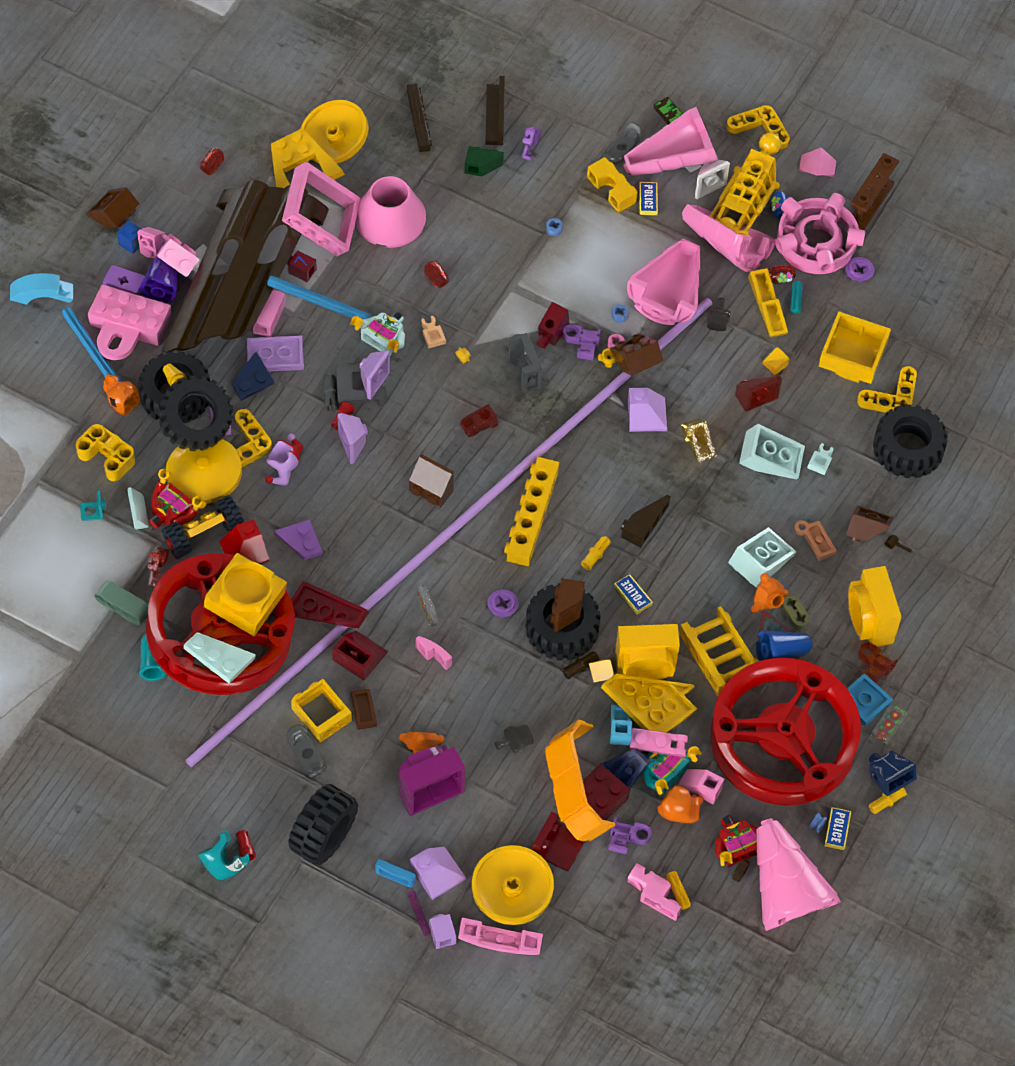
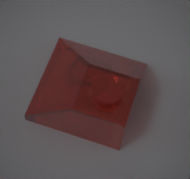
(758, 391)

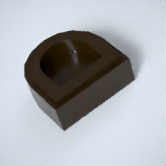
(741, 870)

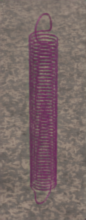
(422, 915)

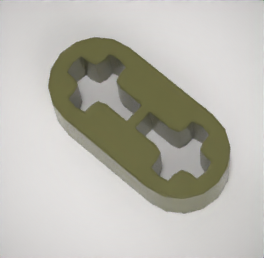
(792, 613)

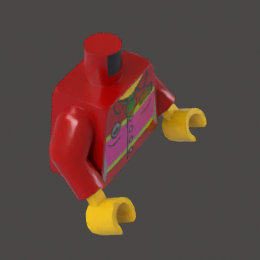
(171, 504)
(735, 841)

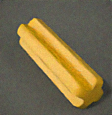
(678, 890)

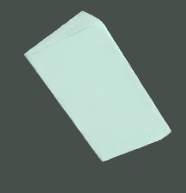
(138, 509)

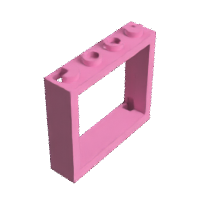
(332, 189)

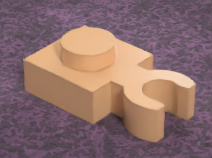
(433, 334)

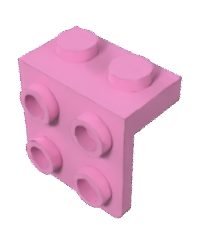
(177, 256)

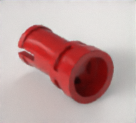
(345, 408)
(244, 844)

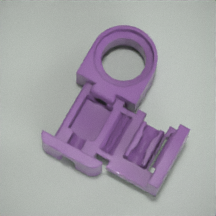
(531, 137)
(587, 340)
(623, 832)

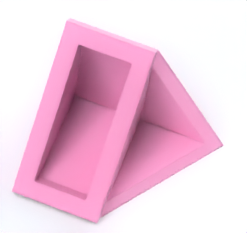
(818, 163)

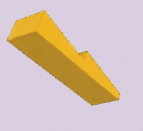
(767, 302)

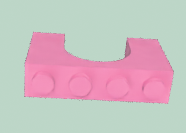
(270, 314)

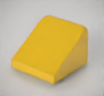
(601, 670)

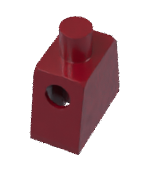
(552, 325)

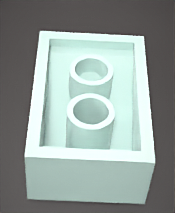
(771, 453)
(761, 555)

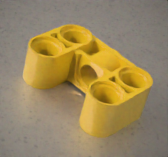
(110, 446)

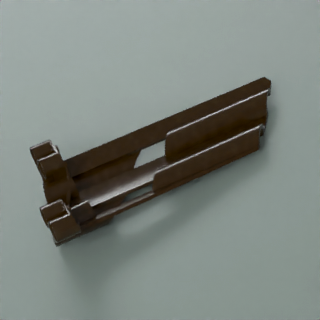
(233, 300)

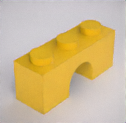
(604, 173)

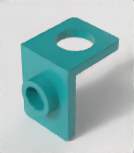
(99, 506)

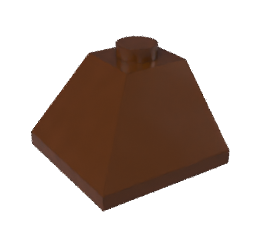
(867, 524)

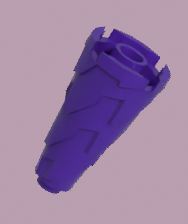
(160, 281)

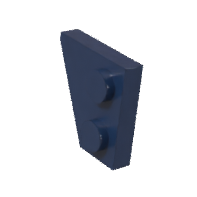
(252, 378)
(627, 766)

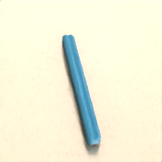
(316, 298)
(88, 342)

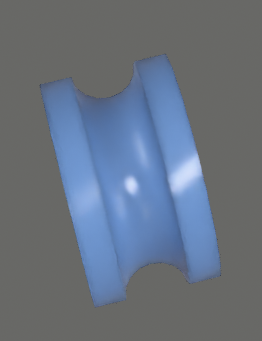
(557, 223)
(620, 308)
(818, 822)

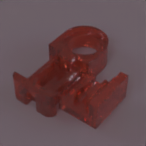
(156, 560)
(879, 661)

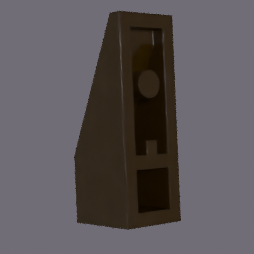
(642, 523)

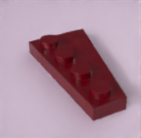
(325, 607)

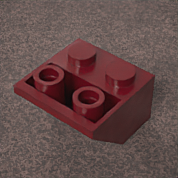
(358, 654)

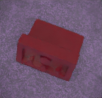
(557, 844)

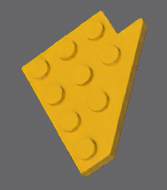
(651, 702)

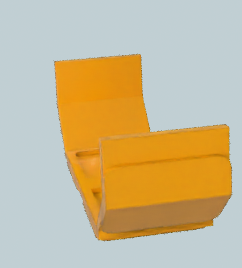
(569, 787)

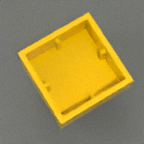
(854, 348)
(245, 594)
(874, 607)
(647, 650)

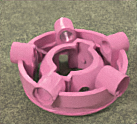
(824, 216)

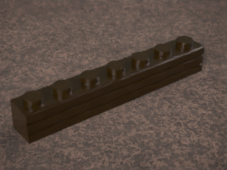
(419, 117)

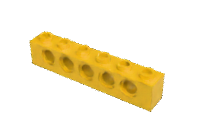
(522, 553)

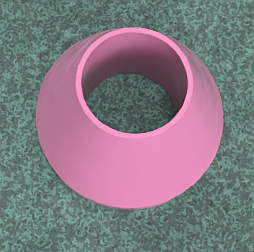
(390, 225)

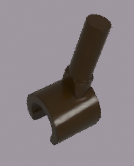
(894, 541)

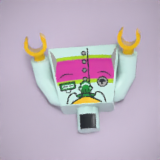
(382, 331)

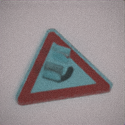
(771, 623)

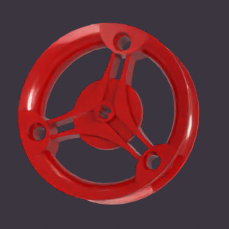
(201, 574)
(780, 743)

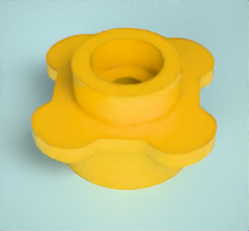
(603, 357)

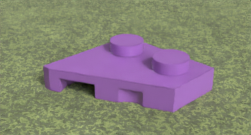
(300, 539)

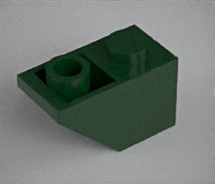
(482, 161)

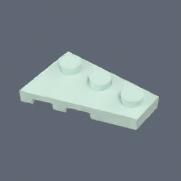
(218, 656)

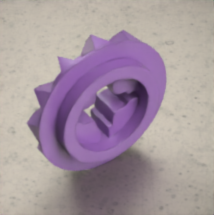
(860, 263)
(506, 597)

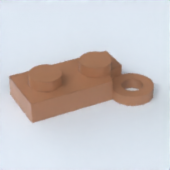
(816, 538)

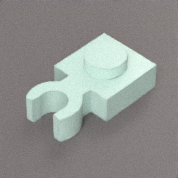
(820, 460)

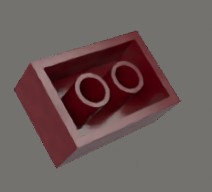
(605, 792)

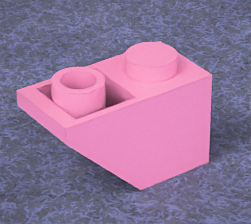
(150, 241)
(702, 783)

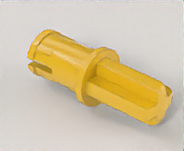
(595, 553)
(885, 801)

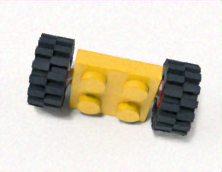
(177, 538)

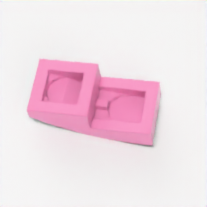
(430, 649)

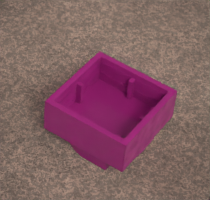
(430, 778)

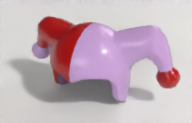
(284, 459)

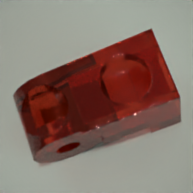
(479, 421)

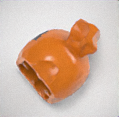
(121, 395)
(680, 806)

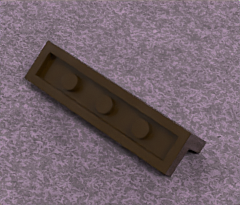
(495, 113)

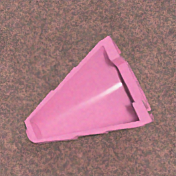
(673, 147)
(739, 249)
(668, 284)
(788, 878)

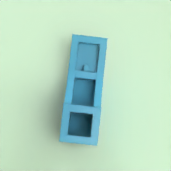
(40, 285)
(620, 726)

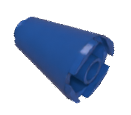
(782, 645)

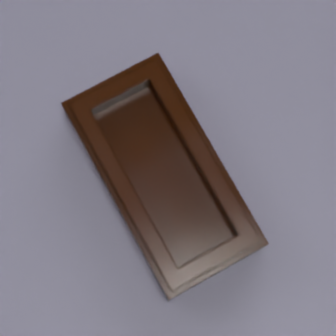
(363, 709)

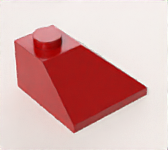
(246, 541)

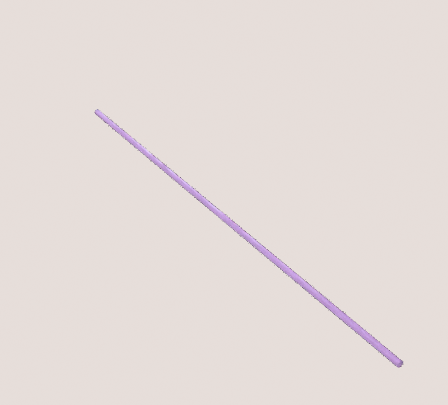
(432, 547)

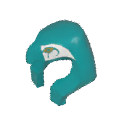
(217, 863)

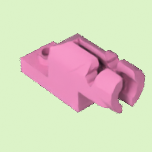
(654, 891)

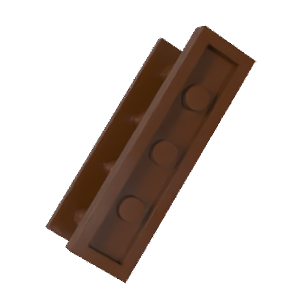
(874, 190)

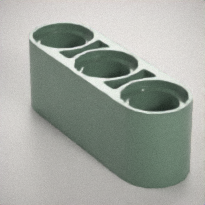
(122, 602)

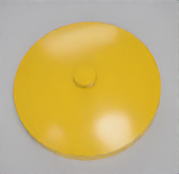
(337, 128)
(206, 472)
(512, 885)

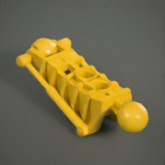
(764, 178)

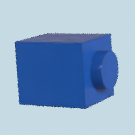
(129, 237)

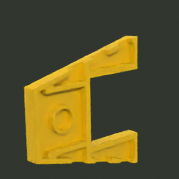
(296, 150)

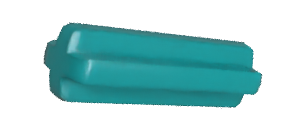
(796, 297)

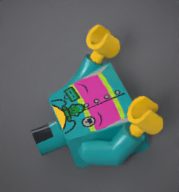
(667, 769)

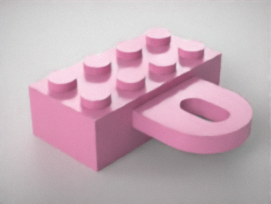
(129, 318)

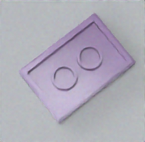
(278, 353)

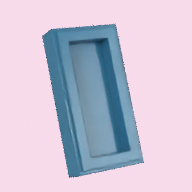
(395, 873)

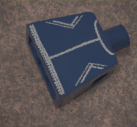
(891, 771)

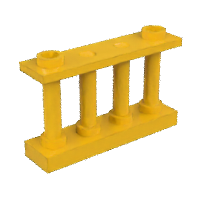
(699, 650)

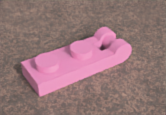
(658, 742)

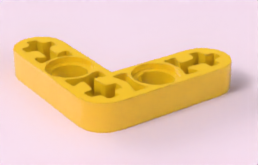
(760, 119)
(899, 398)
(254, 443)

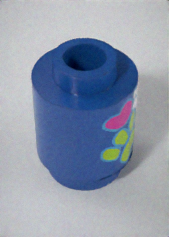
(776, 201)

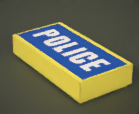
(648, 198)
(633, 594)
(837, 828)

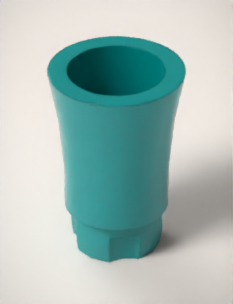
(149, 667)

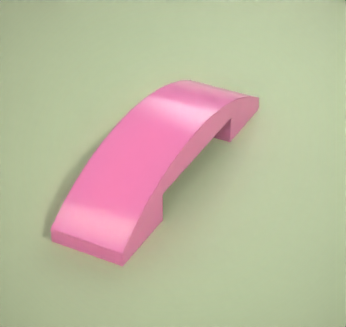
(500, 939)

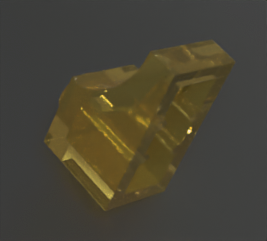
(699, 439)

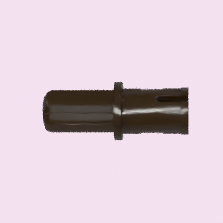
(580, 665)

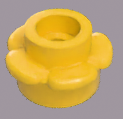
(463, 355)

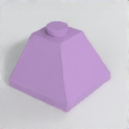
(374, 371)
(646, 410)
(352, 435)
(436, 871)

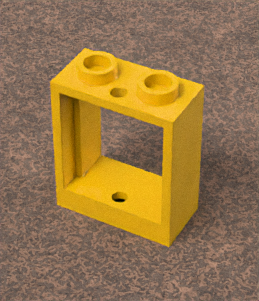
(330, 726)

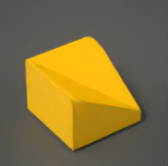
(776, 361)

